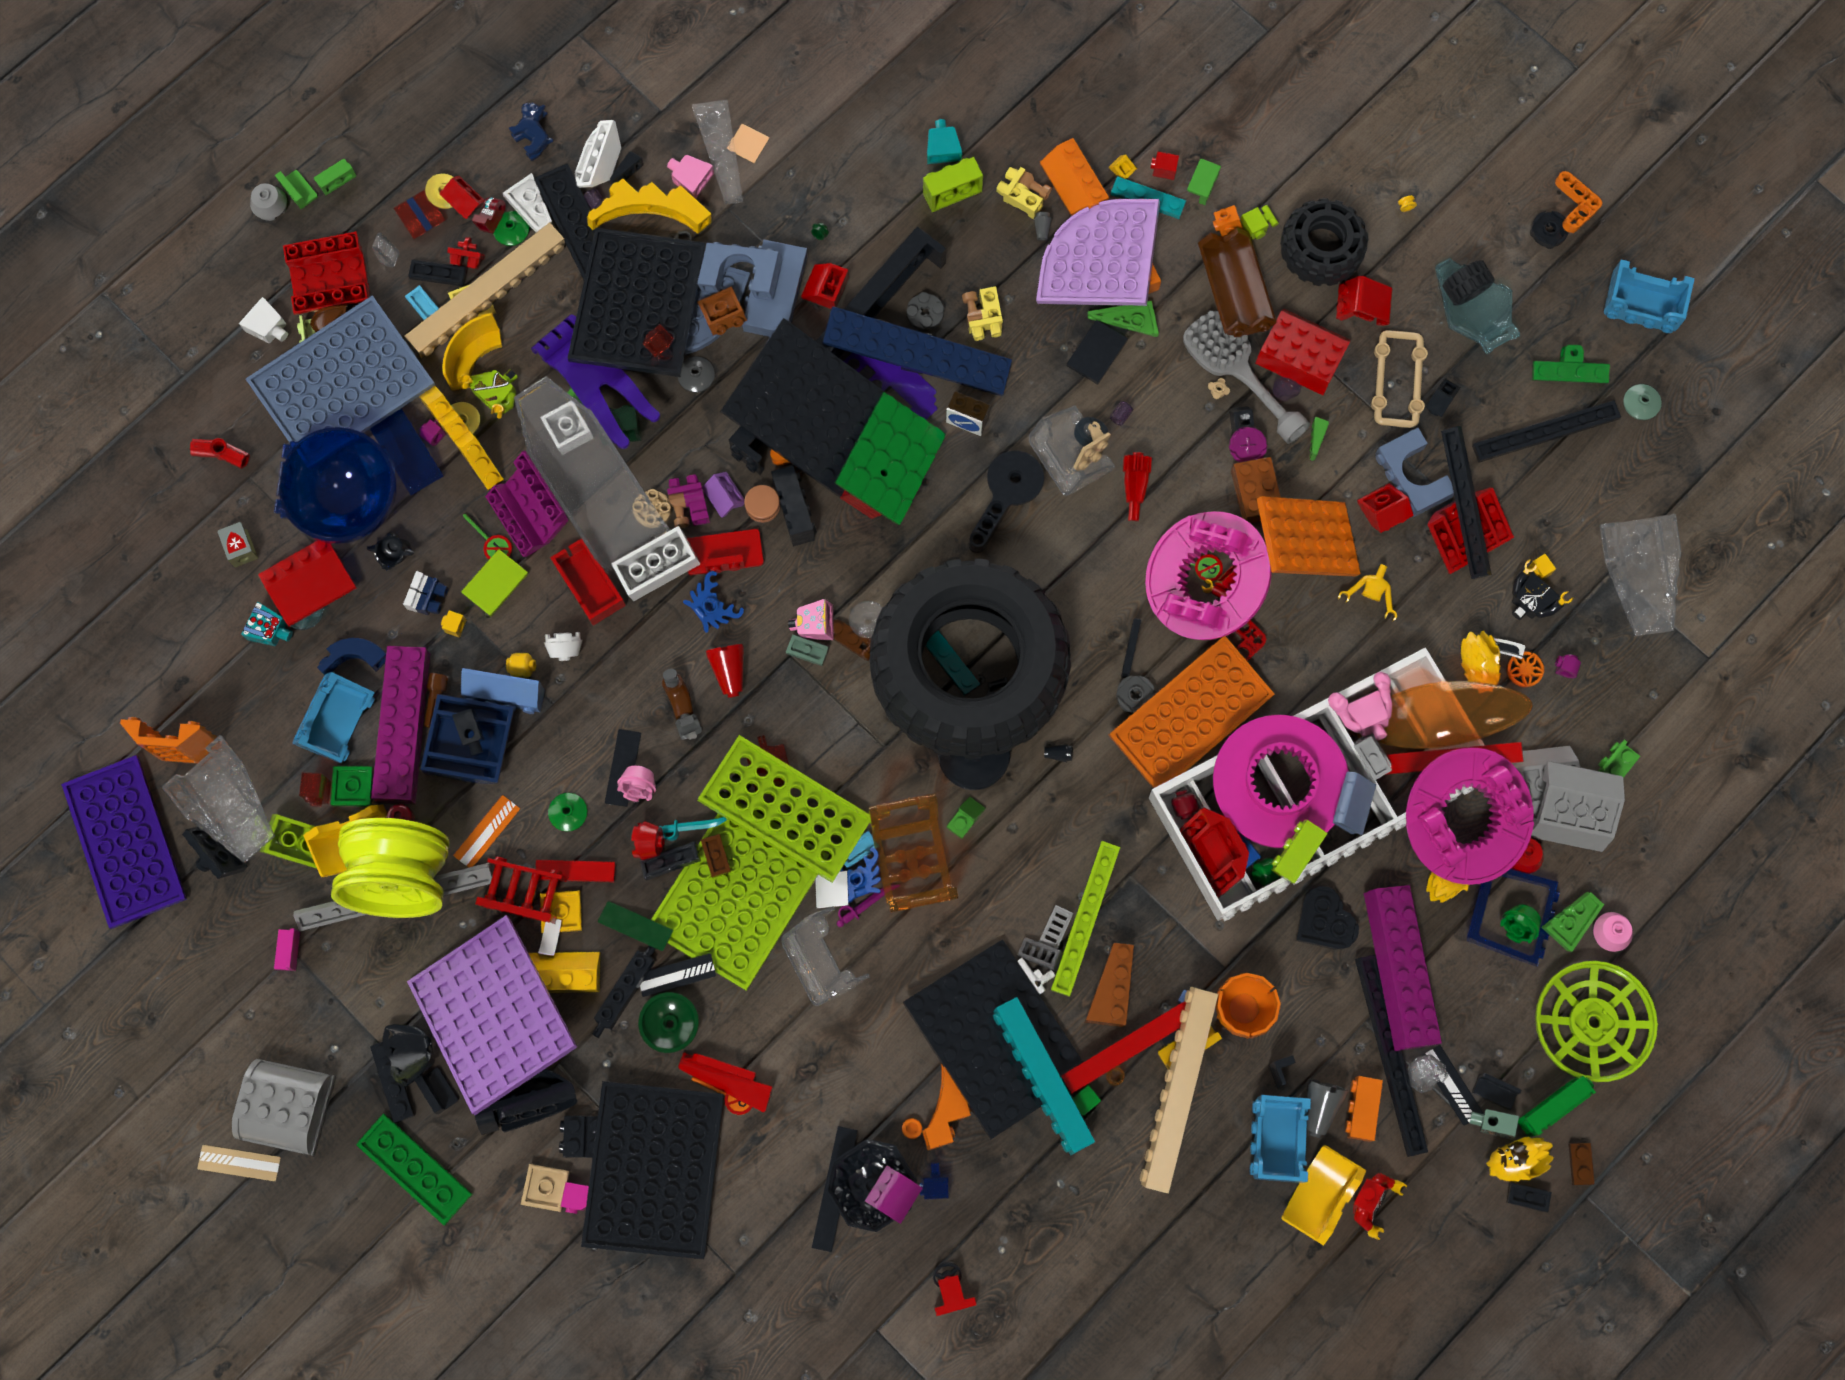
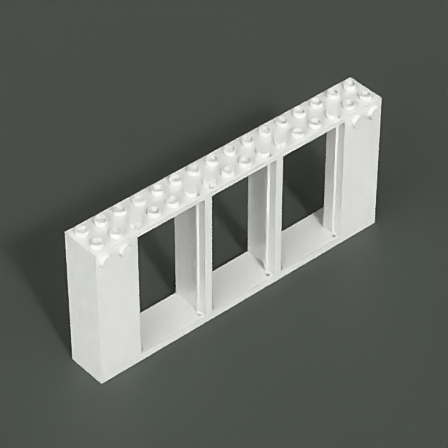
(1404, 674)

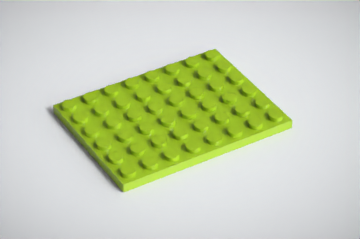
(739, 912)

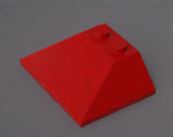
(1448, 535)
(1216, 849)

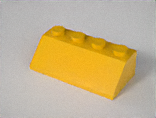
(569, 971)

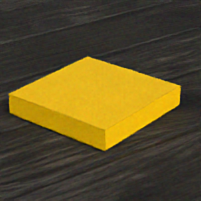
(567, 909)

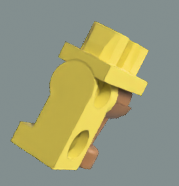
(1019, 193)
(986, 318)

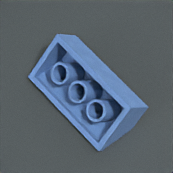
(502, 690)

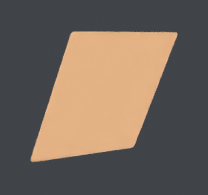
(749, 143)

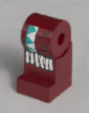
(490, 215)

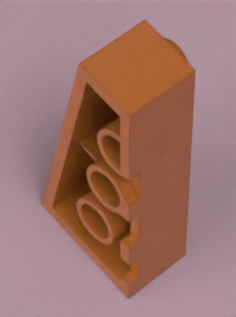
(1112, 992)

